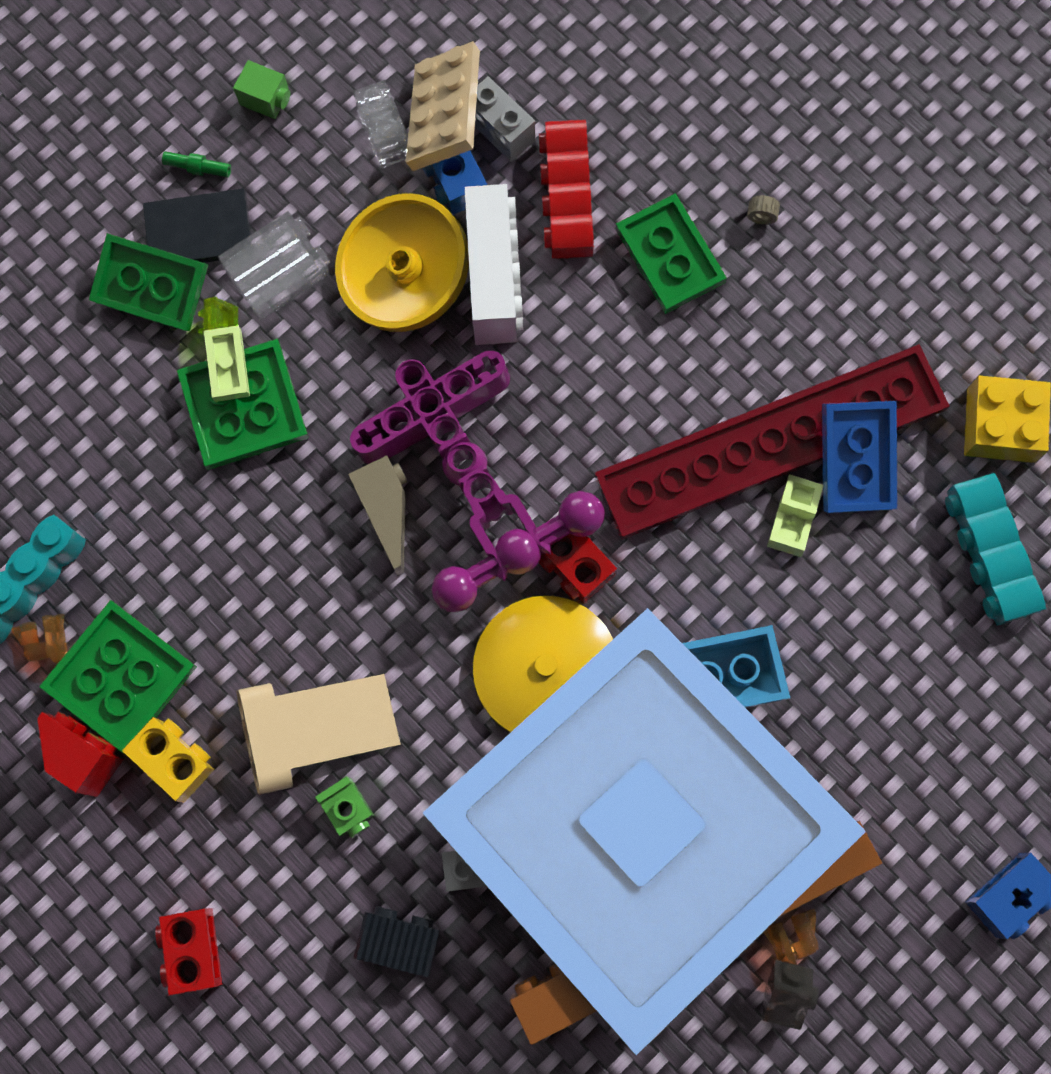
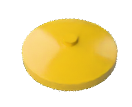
(402, 262)
(532, 653)

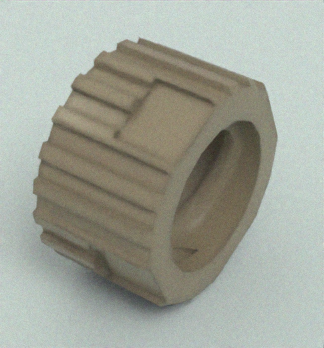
(763, 210)

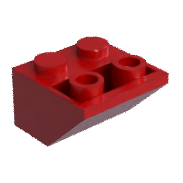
(76, 758)

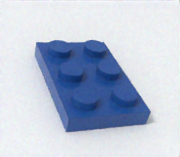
(859, 456)

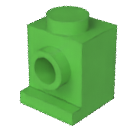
(342, 792)

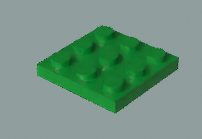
(250, 424)
(118, 676)

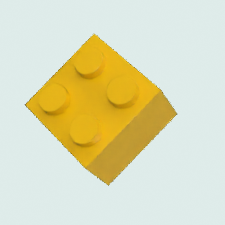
(1007, 419)

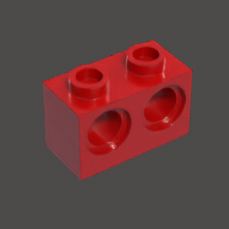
(583, 555)
(201, 950)

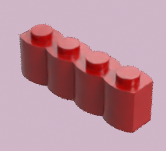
(568, 189)

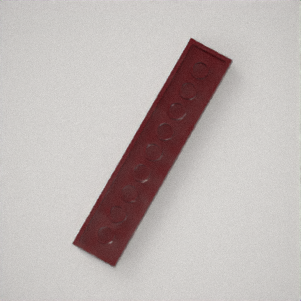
(758, 444)

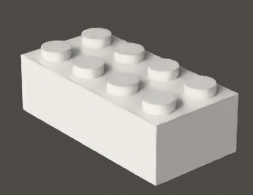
(493, 264)

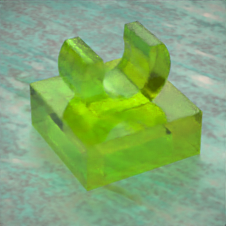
(218, 314)

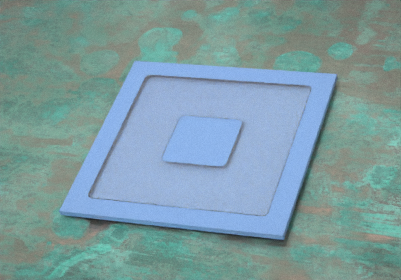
(643, 828)

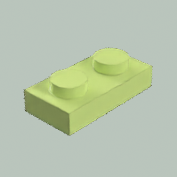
(226, 363)

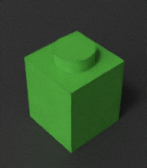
(262, 89)

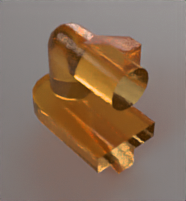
(55, 644)
(804, 926)

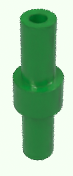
(196, 164)

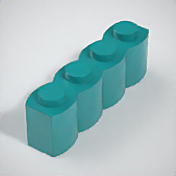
(995, 549)
(35, 569)

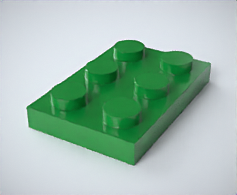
(670, 253)
(148, 282)

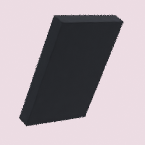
(198, 224)

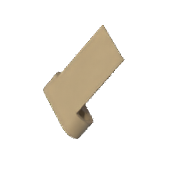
(313, 726)

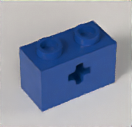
(994, 899)

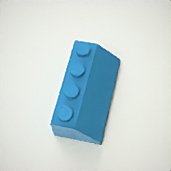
(745, 664)

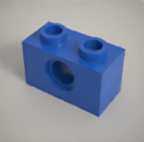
(451, 189)

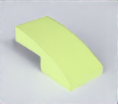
(795, 515)

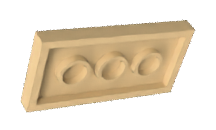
(443, 106)

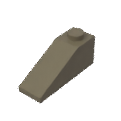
(384, 501)

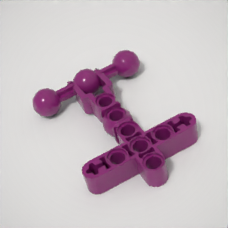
(517, 549)

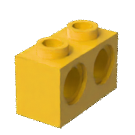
(164, 766)

